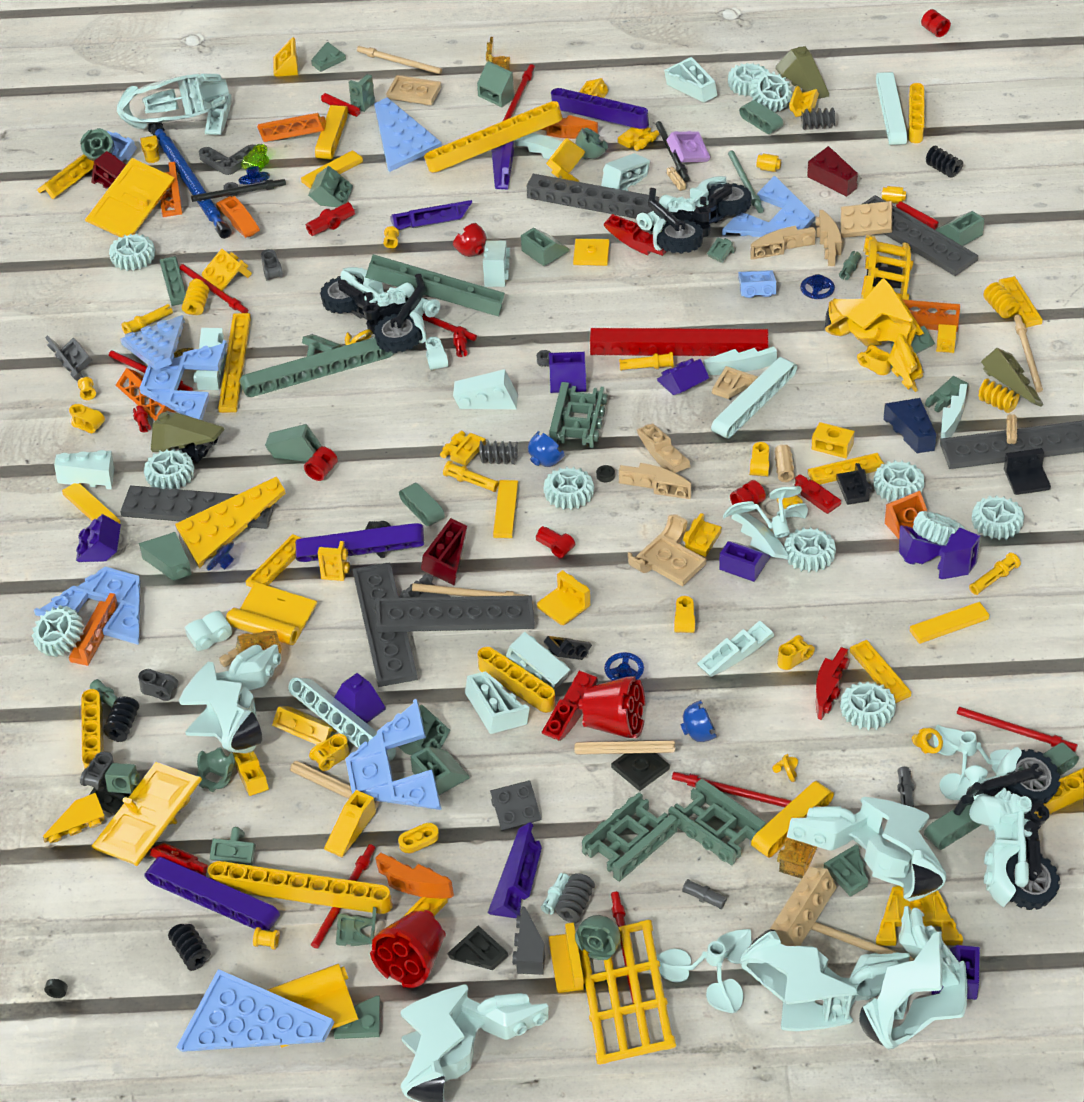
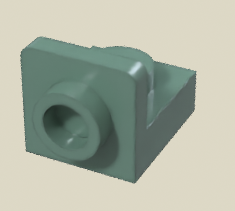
(721, 249)

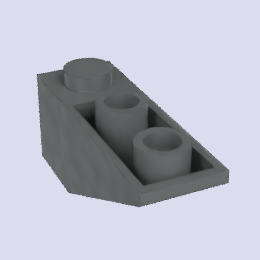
(531, 948)

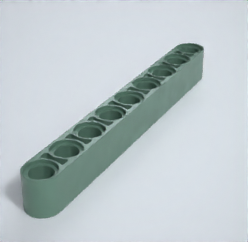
(312, 367)
(953, 827)

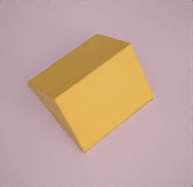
(286, 60)

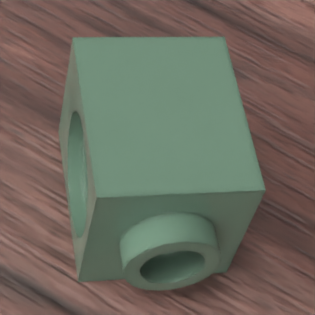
(122, 778)

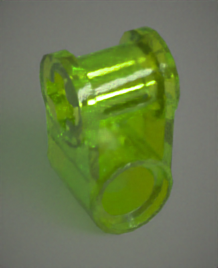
(256, 157)

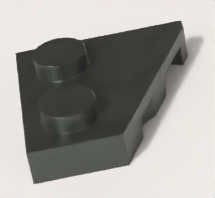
(479, 950)

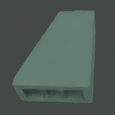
(293, 443)
(166, 555)

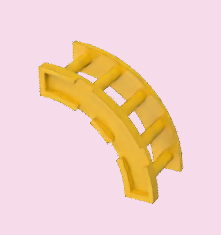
(871, 248)

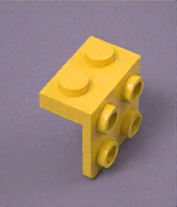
(565, 159)
(224, 268)
(566, 600)

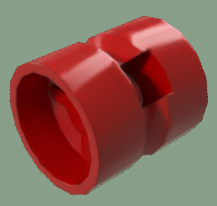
(935, 23)
(320, 463)
(748, 492)

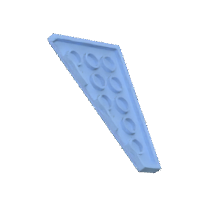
(401, 135)
(156, 343)
(249, 1016)

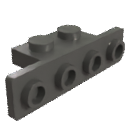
(72, 354)

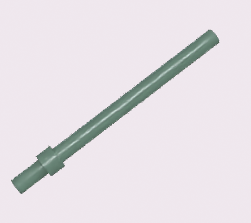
(755, 199)

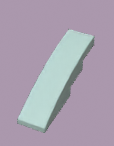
(217, 118)
(539, 144)
(742, 361)
(952, 415)
(761, 536)
(734, 650)

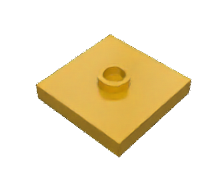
(591, 252)

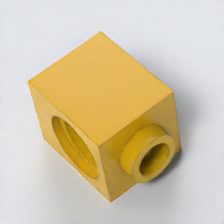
(946, 338)

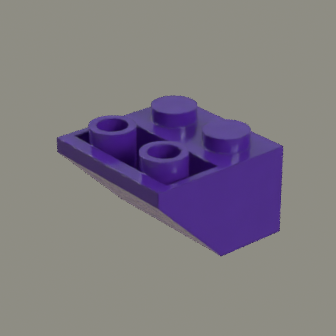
(567, 368)
(683, 376)
(98, 540)
(959, 554)
(742, 560)
(971, 957)

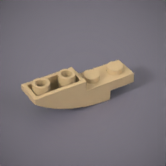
(829, 236)
(779, 240)
(661, 449)
(660, 479)

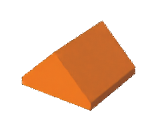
(904, 511)

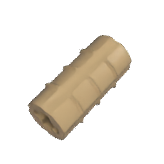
(784, 463)

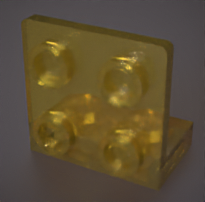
(501, 61)

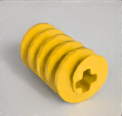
(195, 297)
(1001, 300)
(997, 396)

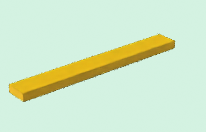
(234, 362)

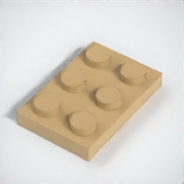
(414, 90)
(866, 219)

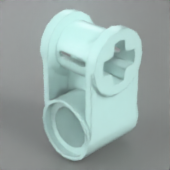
(435, 354)

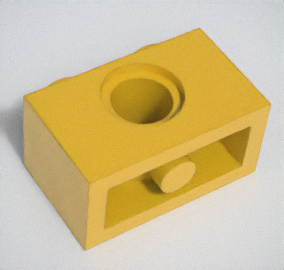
(832, 440)

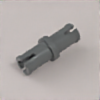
(704, 894)

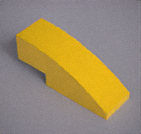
(250, 772)

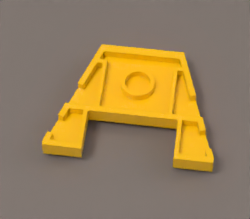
(934, 913)

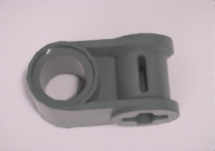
(270, 264)
(156, 684)
(95, 772)

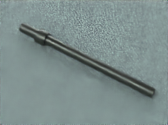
(680, 168)
(268, 185)

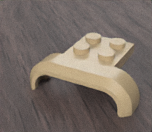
(668, 556)

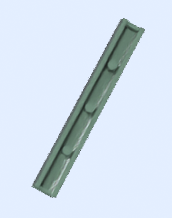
(436, 285)

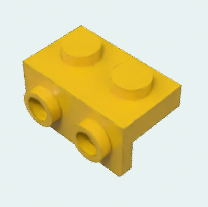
(802, 101)

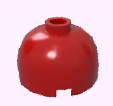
(472, 241)

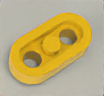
(418, 838)

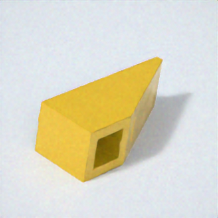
(79, 815)
(351, 822)

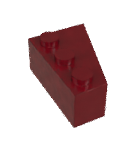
(106, 169)
(832, 172)
(445, 552)

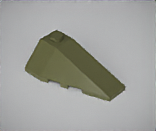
(802, 71)
(1008, 371)
(180, 430)

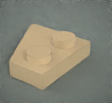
(732, 382)

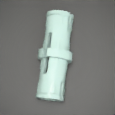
(554, 894)

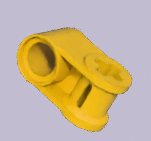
(150, 149)
(875, 360)
(86, 418)
(760, 460)
(684, 615)
(794, 653)
(330, 751)

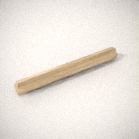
(625, 747)
(323, 780)

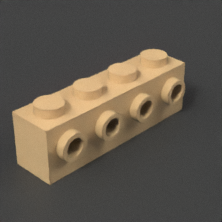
(804, 906)

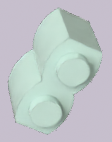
(209, 630)

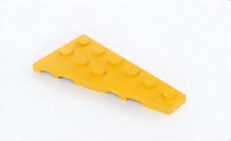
(221, 523)

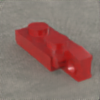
(817, 494)
(179, 857)

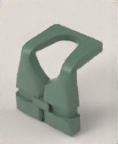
(350, 927)

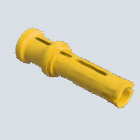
(142, 321)
(644, 362)
(463, 474)
(1000, 569)

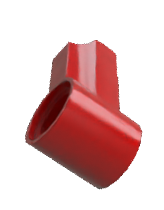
(559, 544)

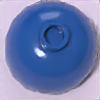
(544, 450)
(697, 723)

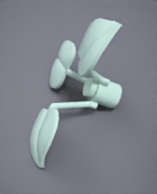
(779, 522)
(954, 785)
(724, 995)

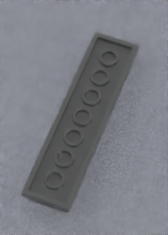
(928, 242)
(993, 446)
(178, 504)
(454, 613)
(389, 650)

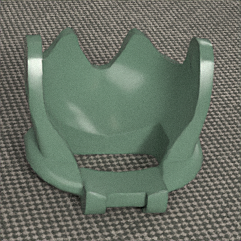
(216, 763)

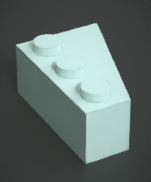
(691, 80)
(625, 171)
(496, 263)
(204, 378)
(486, 392)
(85, 467)
(537, 660)
(493, 704)

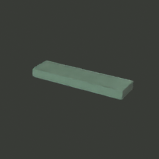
(173, 280)

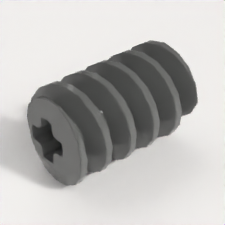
(818, 118)
(498, 452)
(574, 897)

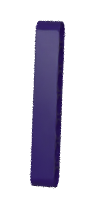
(601, 108)
(363, 541)
(211, 894)

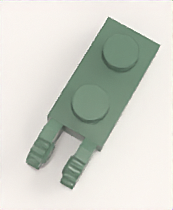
(944, 394)

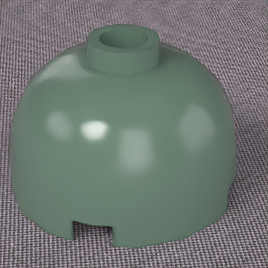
(95, 143)
(591, 144)
(598, 937)

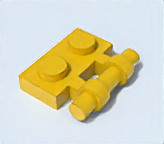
(637, 137)
(466, 450)

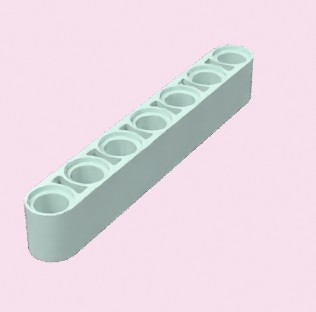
(891, 108)
(754, 397)
(333, 712)

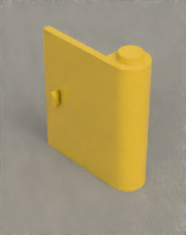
(272, 610)
(323, 993)

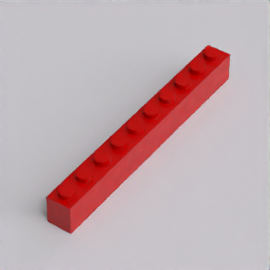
(675, 340)

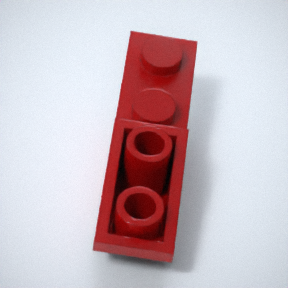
(631, 235)
(828, 682)
(567, 710)

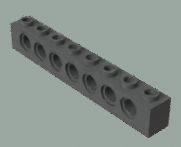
(587, 196)

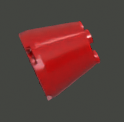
(614, 707)
(408, 948)

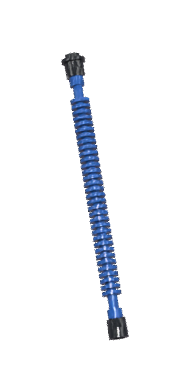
(189, 179)

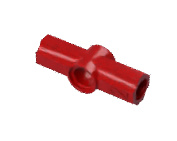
(330, 219)

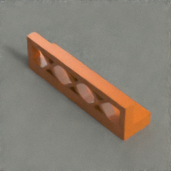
(291, 127)
(173, 193)
(932, 320)
(136, 378)
(93, 631)

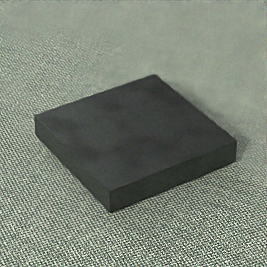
(640, 768)

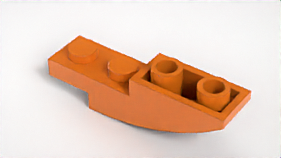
(570, 127)
(238, 215)
(416, 881)

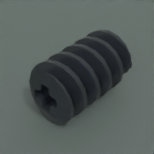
(943, 161)
(121, 718)
(189, 945)

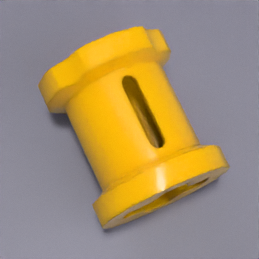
(391, 234)
(86, 388)
(266, 938)

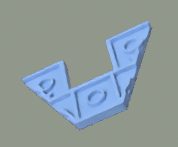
(792, 213)
(163, 383)
(126, 586)
(371, 770)

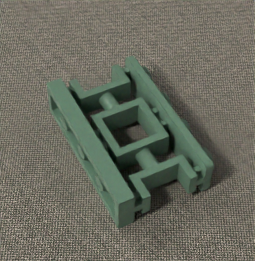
(580, 403)
(723, 808)
(640, 847)

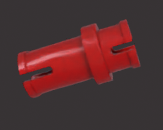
(460, 343)
(140, 417)

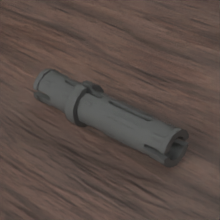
(905, 786)

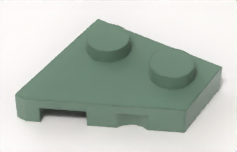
(327, 57)
(848, 870)
(367, 1024)

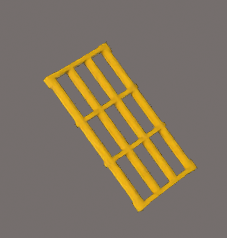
(638, 1006)

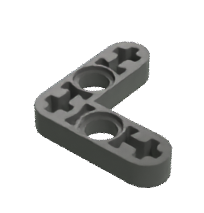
(226, 165)

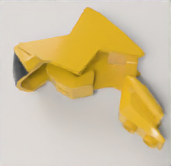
(879, 319)

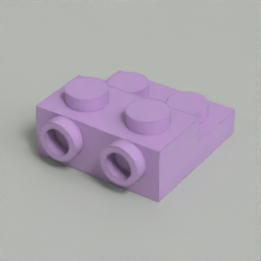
(688, 146)

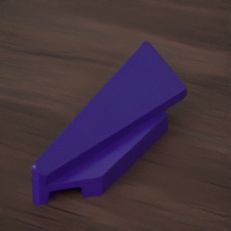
(502, 163)
(430, 215)
(517, 874)

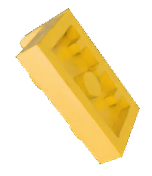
(595, 87)
(701, 536)
(333, 562)

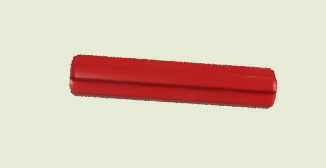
(331, 100)
(931, 222)

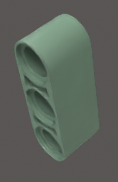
(761, 117)
(421, 504)

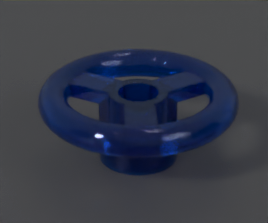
(253, 176)
(817, 283)
(222, 557)
(623, 669)

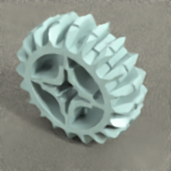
(742, 76)
(772, 85)
(132, 252)
(169, 469)
(897, 480)
(568, 488)
(997, 517)
(935, 527)
(810, 549)
(53, 642)
(868, 705)

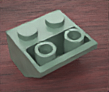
(496, 84)
(330, 188)
(963, 228)
(542, 246)
(435, 733)
(444, 766)

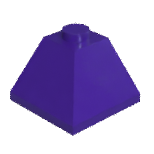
(915, 548)
(360, 698)

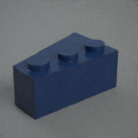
(912, 423)

